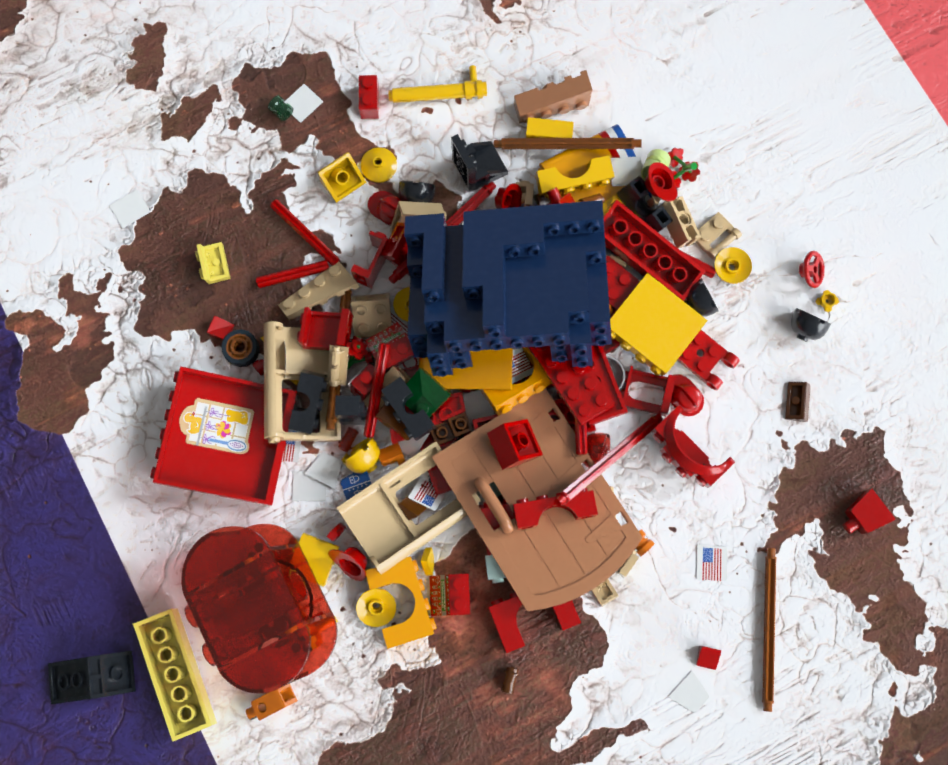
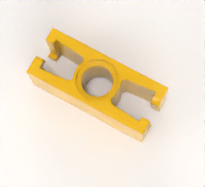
(549, 128)

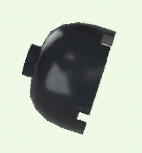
(416, 192)
(701, 299)
(808, 325)

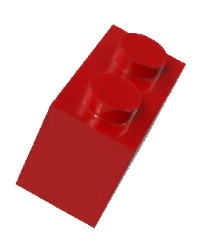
(368, 97)

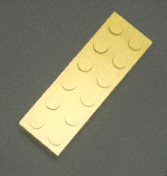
(175, 674)

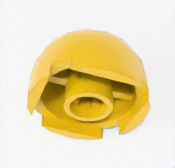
(363, 456)

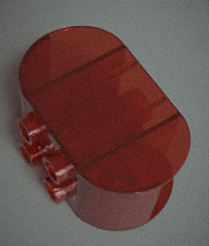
(257, 607)

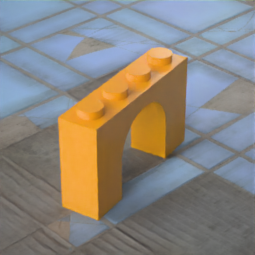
(504, 399)
(419, 623)

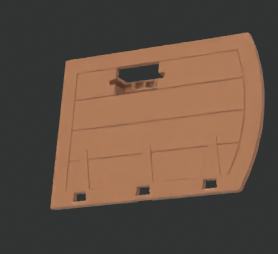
(561, 554)

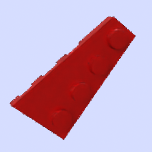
(451, 408)

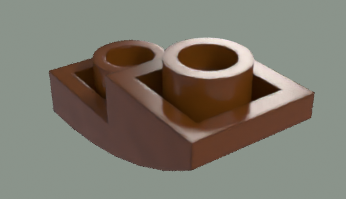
(387, 418)
(451, 429)

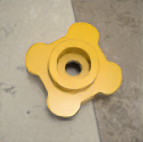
(827, 295)

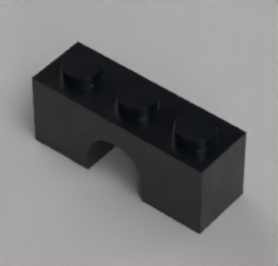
(634, 199)
(312, 385)
(350, 410)
(416, 424)

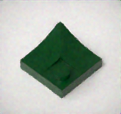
(427, 393)

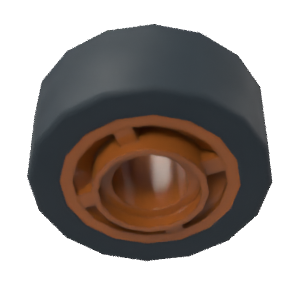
(235, 339)

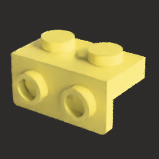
(213, 263)

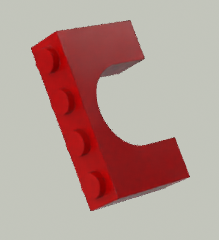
(505, 614)

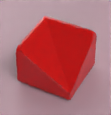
(219, 328)

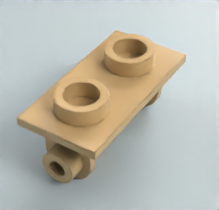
(338, 365)

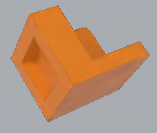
(391, 455)

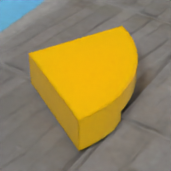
(427, 561)

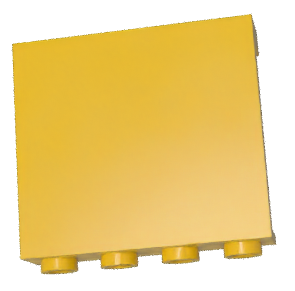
(655, 325)

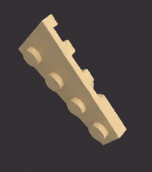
(323, 287)

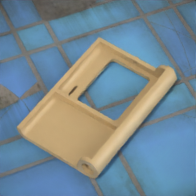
(274, 373)
(381, 523)

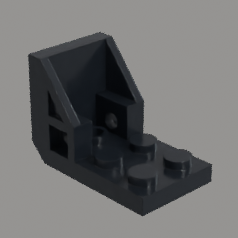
(477, 162)
(91, 677)

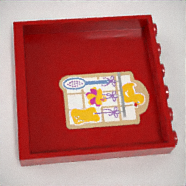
(218, 438)

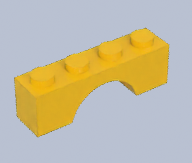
(598, 172)

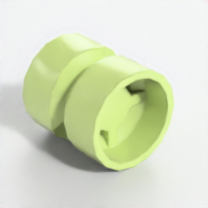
(655, 156)

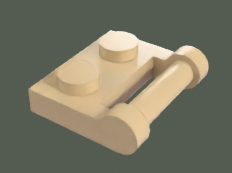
(714, 229)

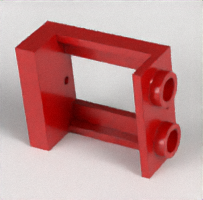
(649, 378)

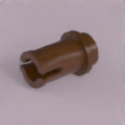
(510, 679)

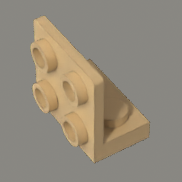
(370, 314)

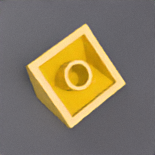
(341, 177)

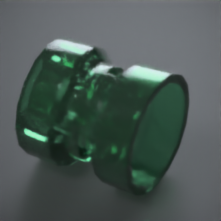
(282, 109)

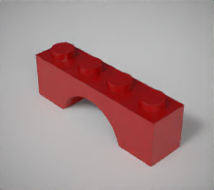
(528, 512)

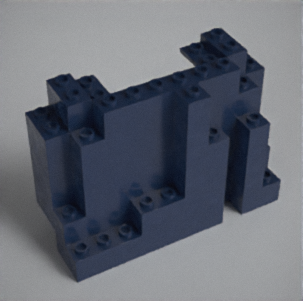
(508, 283)

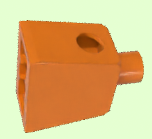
(271, 703)

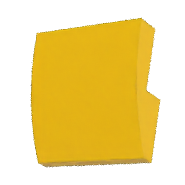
(317, 555)

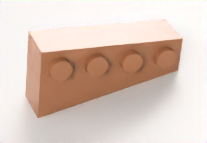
(554, 98)

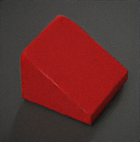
(708, 657)

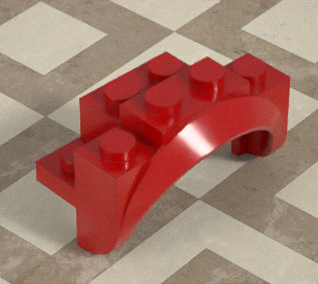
(686, 454)

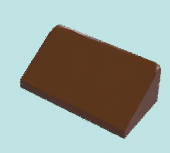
(798, 401)
(411, 508)

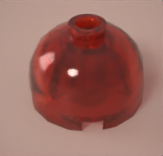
(597, 446)

